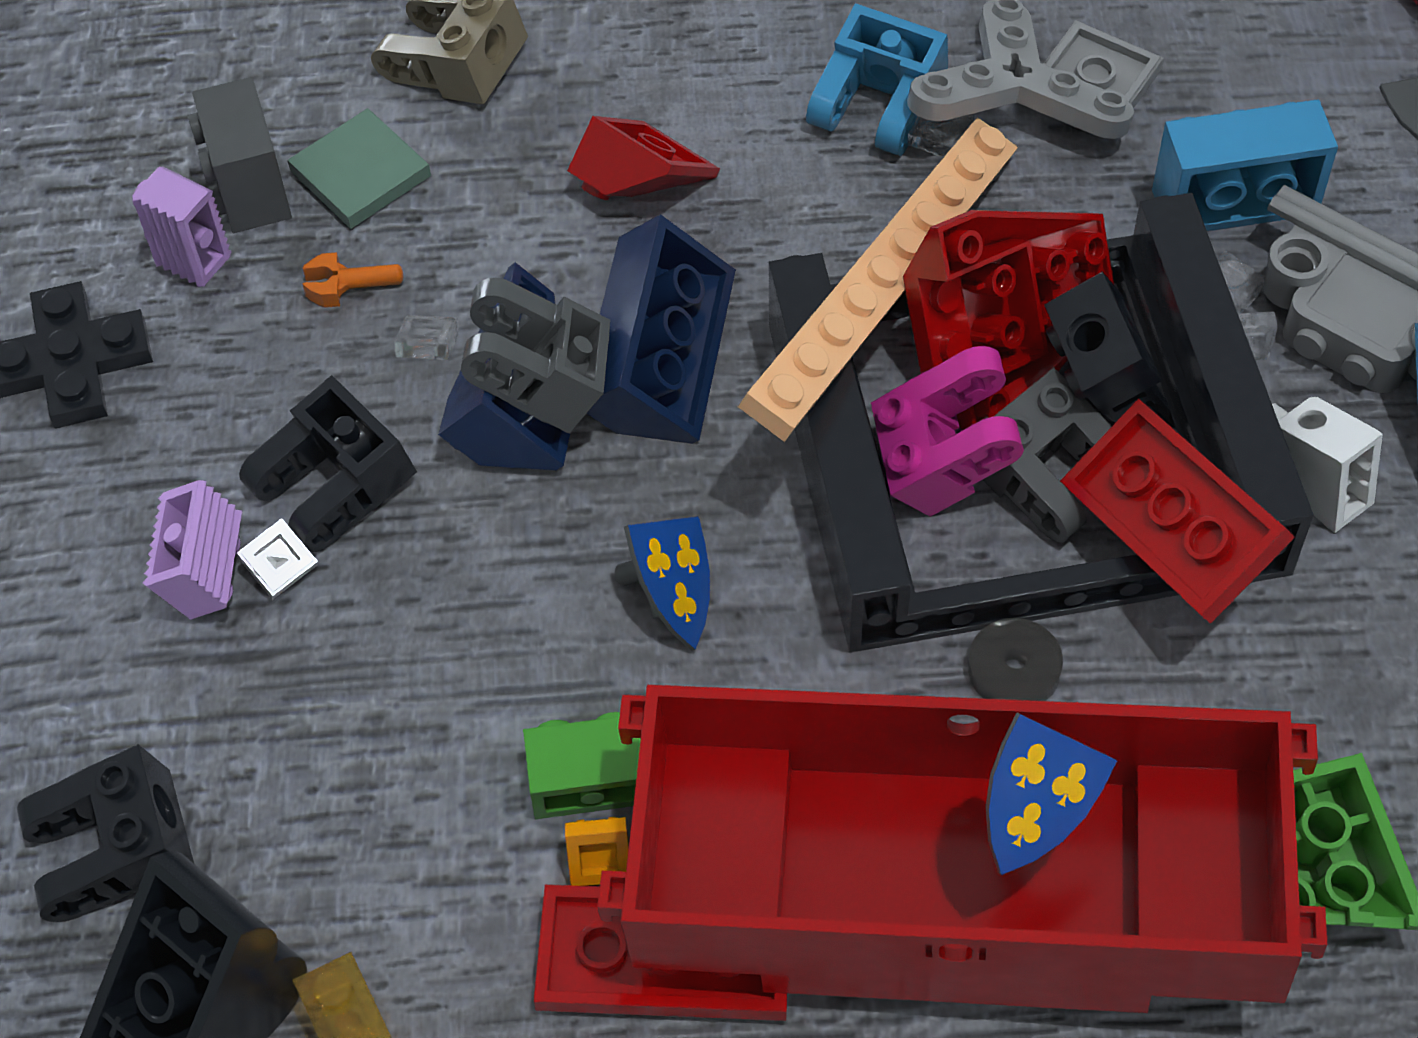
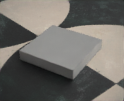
(1106, 61)

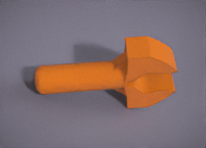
(343, 278)

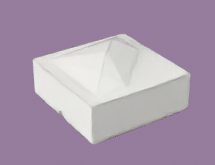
(277, 559)

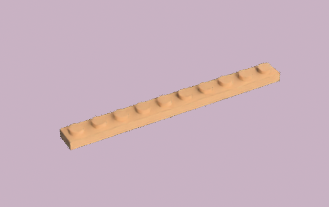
(873, 283)

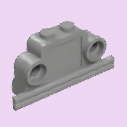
(1345, 293)

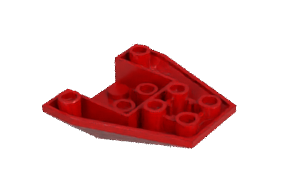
(987, 286)

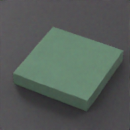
(359, 168)

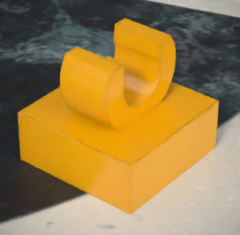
(594, 848)

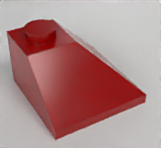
(634, 160)

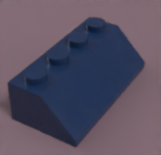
(664, 334)

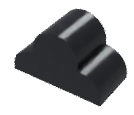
(193, 964)

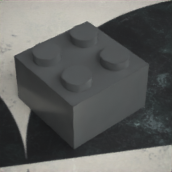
(238, 155)

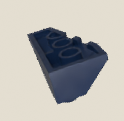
(494, 430)

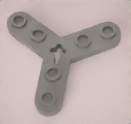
(987, 84)

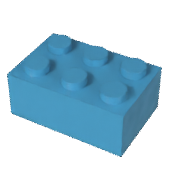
(1244, 159)

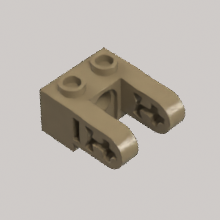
(467, 55)

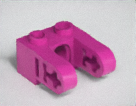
(917, 436)

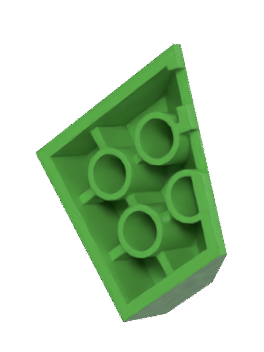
(1350, 850)

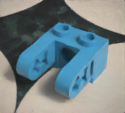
(882, 55)

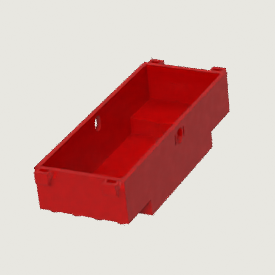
(855, 858)

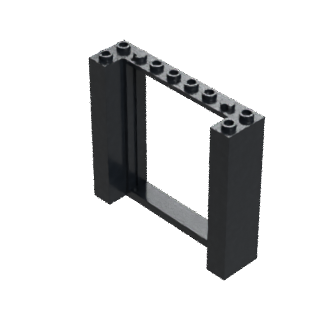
(1207, 382)

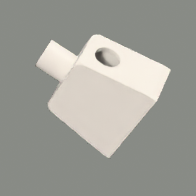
(1333, 458)

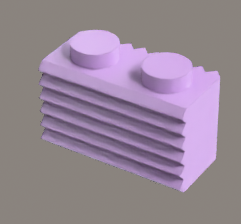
(181, 225)
(194, 549)

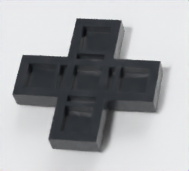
(71, 354)

